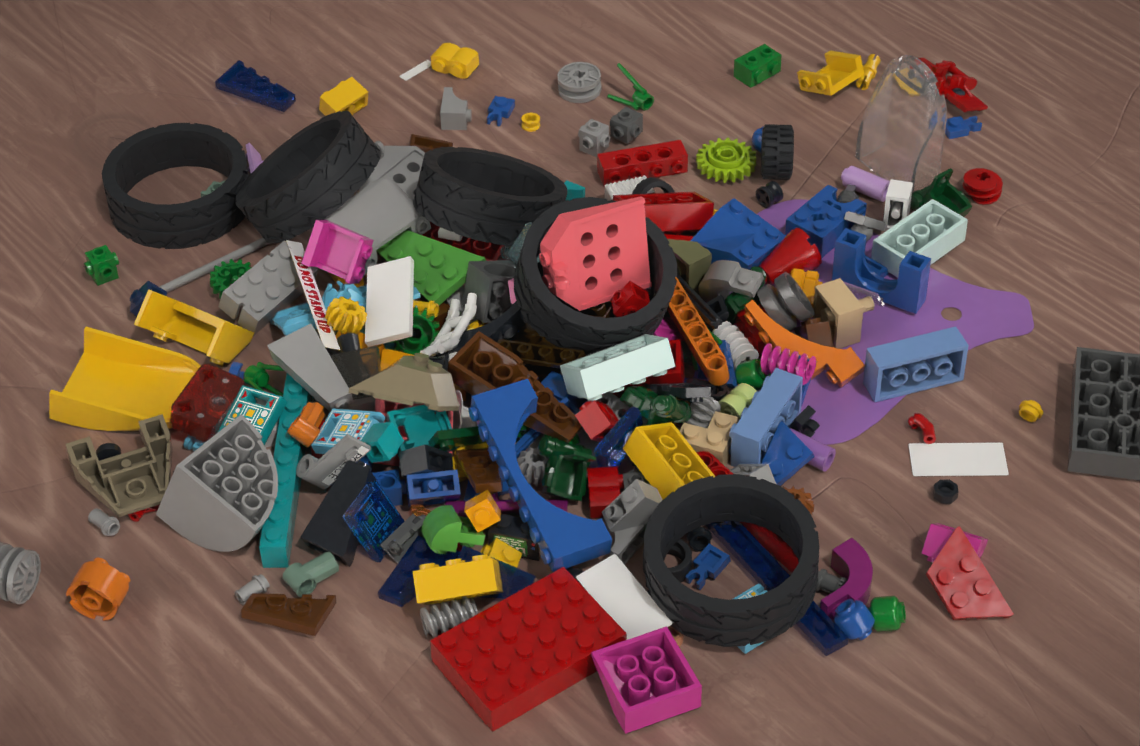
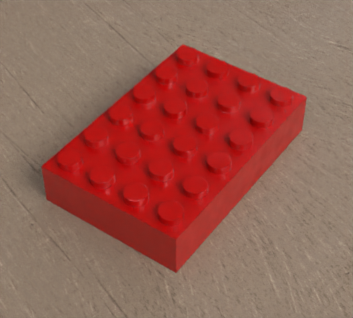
(525, 648)

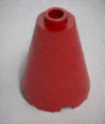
(791, 254)

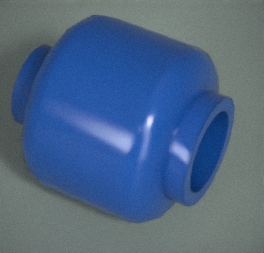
(854, 619)

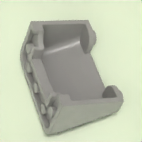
(380, 214)

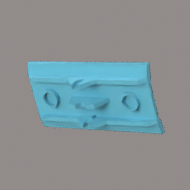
(299, 316)

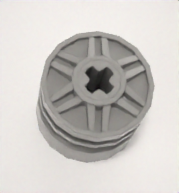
(18, 573)

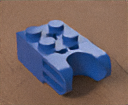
(824, 218)

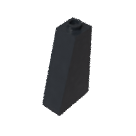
(327, 528)

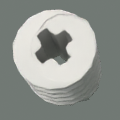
(740, 347)

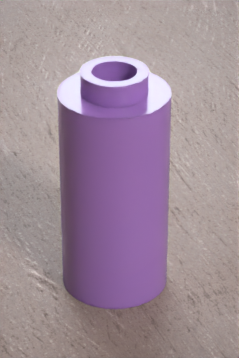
(823, 453)

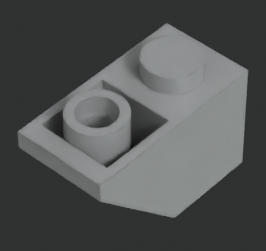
(632, 506)

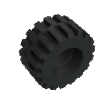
(777, 152)

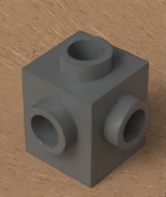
(626, 125)

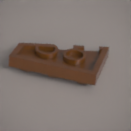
(480, 470)
(294, 614)

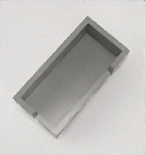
(264, 290)

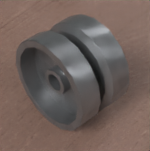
(785, 302)

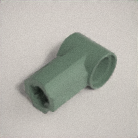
(305, 577)

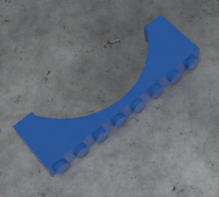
(560, 535)

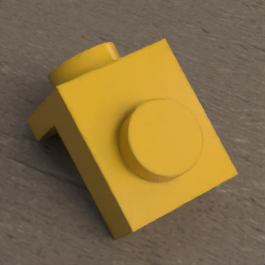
(502, 552)

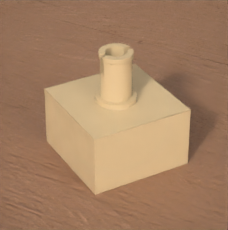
(842, 309)

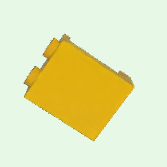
(837, 74)

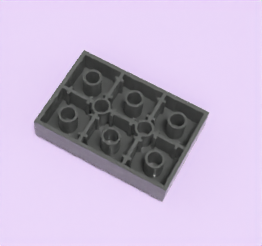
(1105, 414)

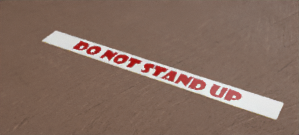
(313, 296)

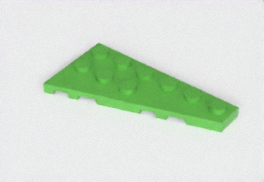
(437, 266)

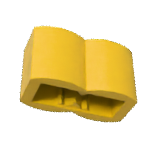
(455, 60)

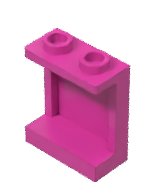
(338, 251)

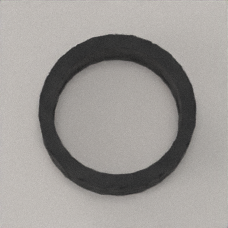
(171, 147)
(308, 177)
(484, 193)
(577, 330)
(741, 500)

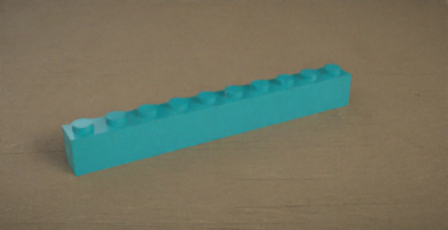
(280, 525)

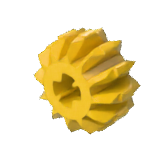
(345, 315)

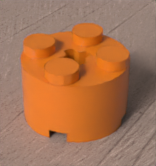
(98, 589)

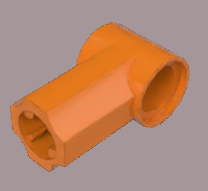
(306, 425)

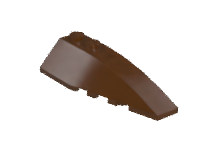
(488, 365)

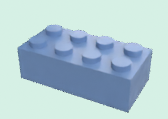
(915, 364)
(775, 402)

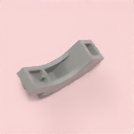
(728, 276)

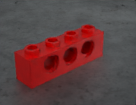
(647, 160)

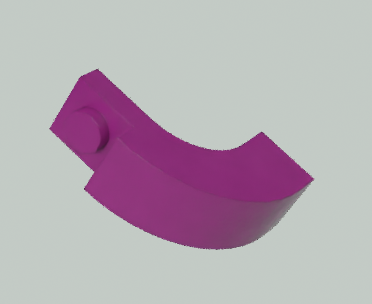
(853, 563)

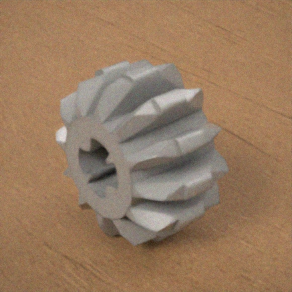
(703, 412)
(532, 465)

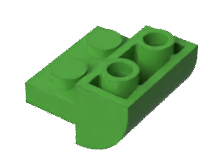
(446, 529)

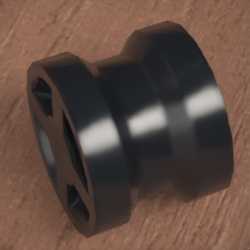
(769, 194)

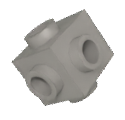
(594, 137)

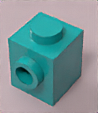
(383, 441)

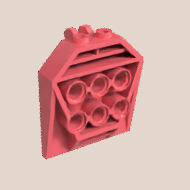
(596, 252)

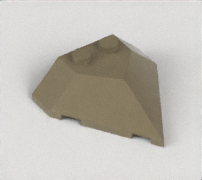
(412, 382)

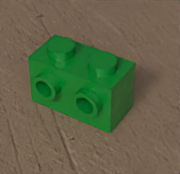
(757, 65)

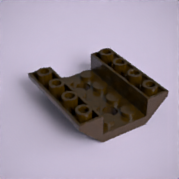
(537, 351)

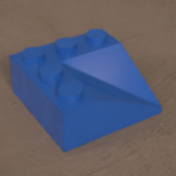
(738, 235)

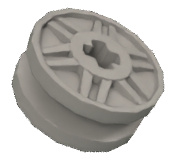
(579, 82)

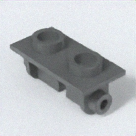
(402, 538)

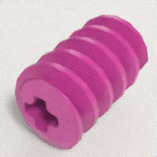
(791, 364)

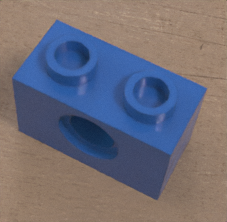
(433, 487)

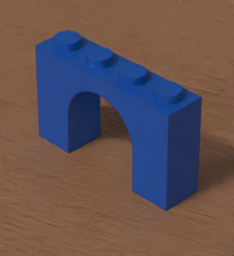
(906, 292)

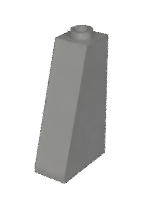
(312, 367)

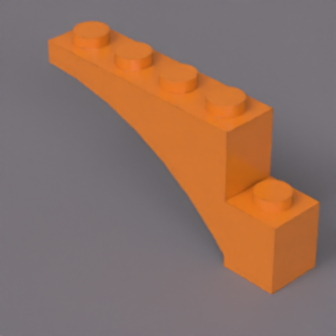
(840, 364)

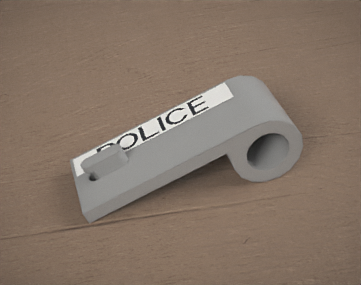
(325, 470)

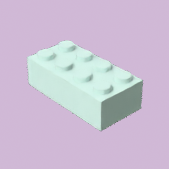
(927, 231)
(617, 367)

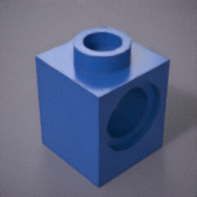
(392, 485)

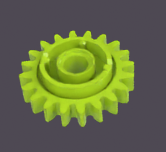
(726, 160)

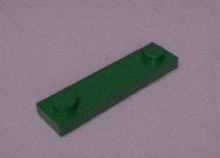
(452, 438)

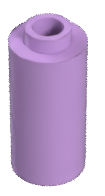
(866, 182)

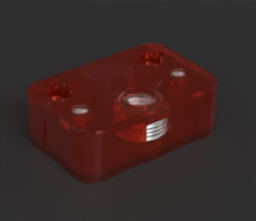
(205, 402)

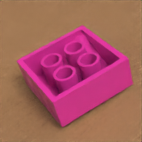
(647, 679)

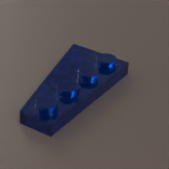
(251, 86)

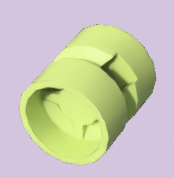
(737, 400)

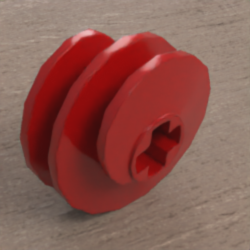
(982, 185)

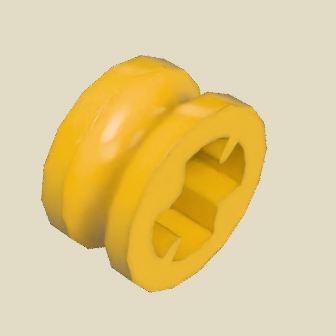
(530, 122)

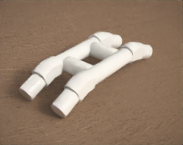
(449, 340)

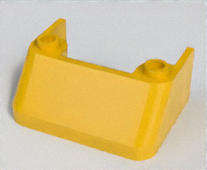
(192, 327)

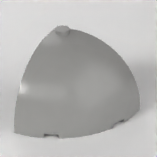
(222, 489)

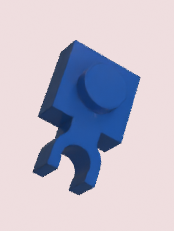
(500, 108)
(958, 127)
(708, 563)

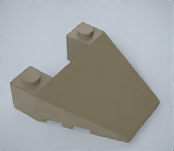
(129, 479)

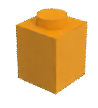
(482, 511)

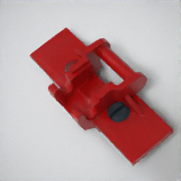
(956, 87)

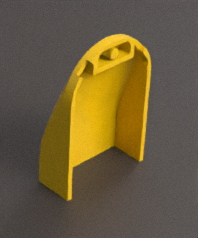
(120, 384)

